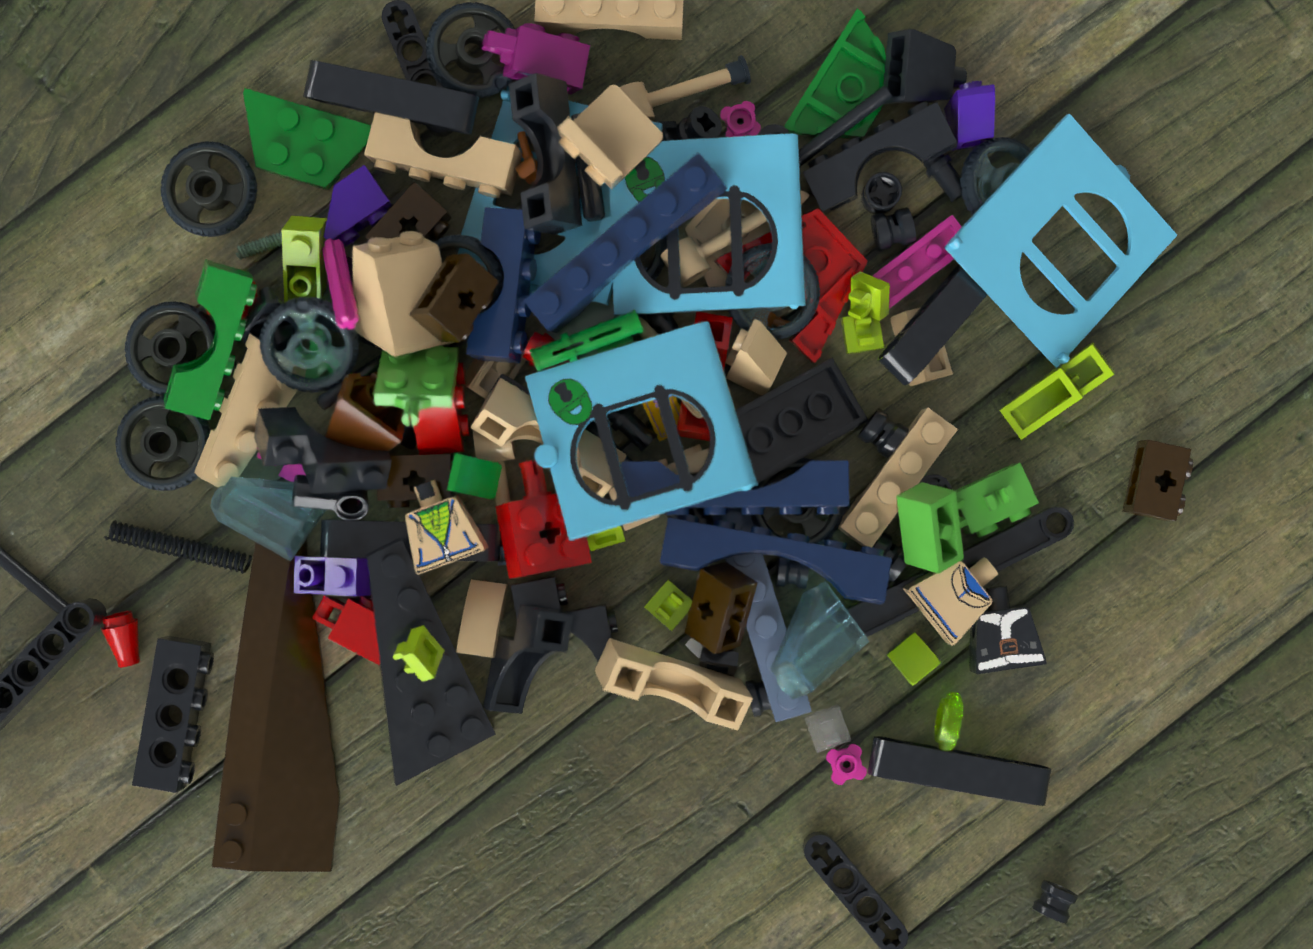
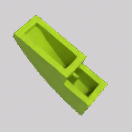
(1057, 391)

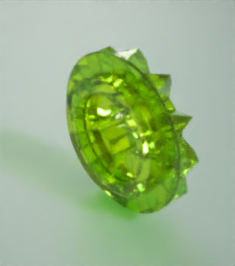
(948, 721)

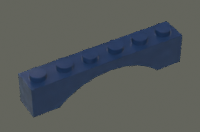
(655, 216)
(813, 485)
(853, 573)

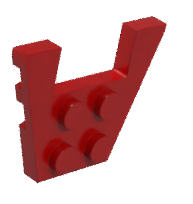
(834, 263)

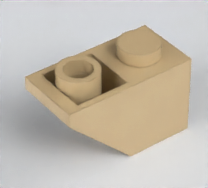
(755, 359)

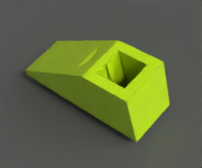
(303, 257)

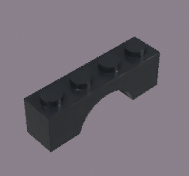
(921, 134)
(553, 200)

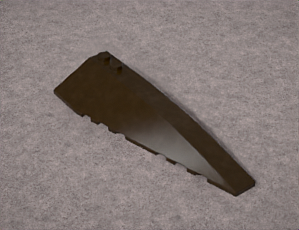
(279, 756)

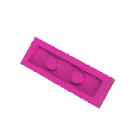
(919, 261)

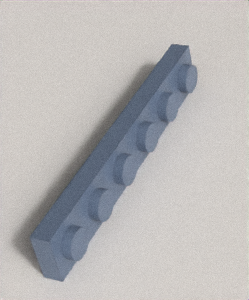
(764, 624)

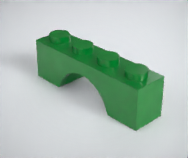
(196, 384)

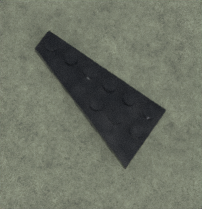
(428, 717)

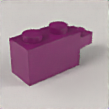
(534, 51)

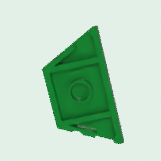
(843, 81)
(302, 140)

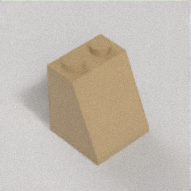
(387, 286)

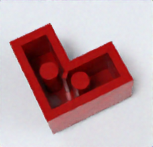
(444, 428)

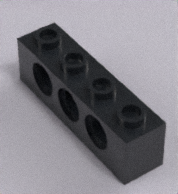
(152, 767)

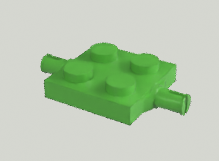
(417, 380)

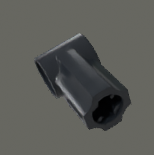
(346, 504)

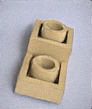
(482, 618)

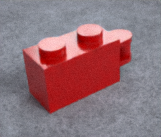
(354, 625)

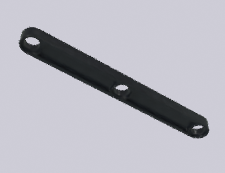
(999, 549)

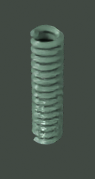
(259, 245)

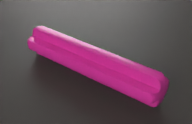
(340, 284)

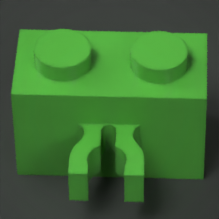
(996, 498)
(931, 527)

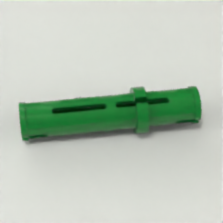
(544, 357)

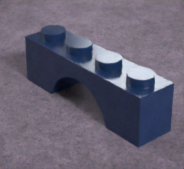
(500, 330)

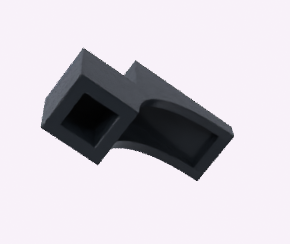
(328, 465)
(590, 624)
(518, 658)

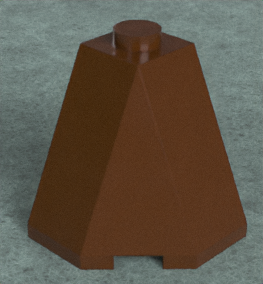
(359, 421)

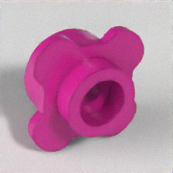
(744, 111)
(838, 757)

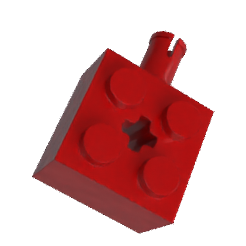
(520, 527)

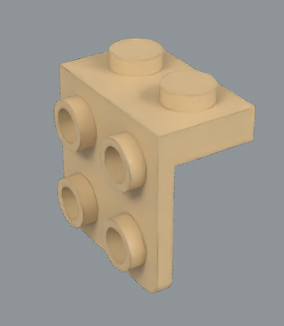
(610, 136)

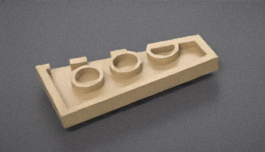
(233, 441)

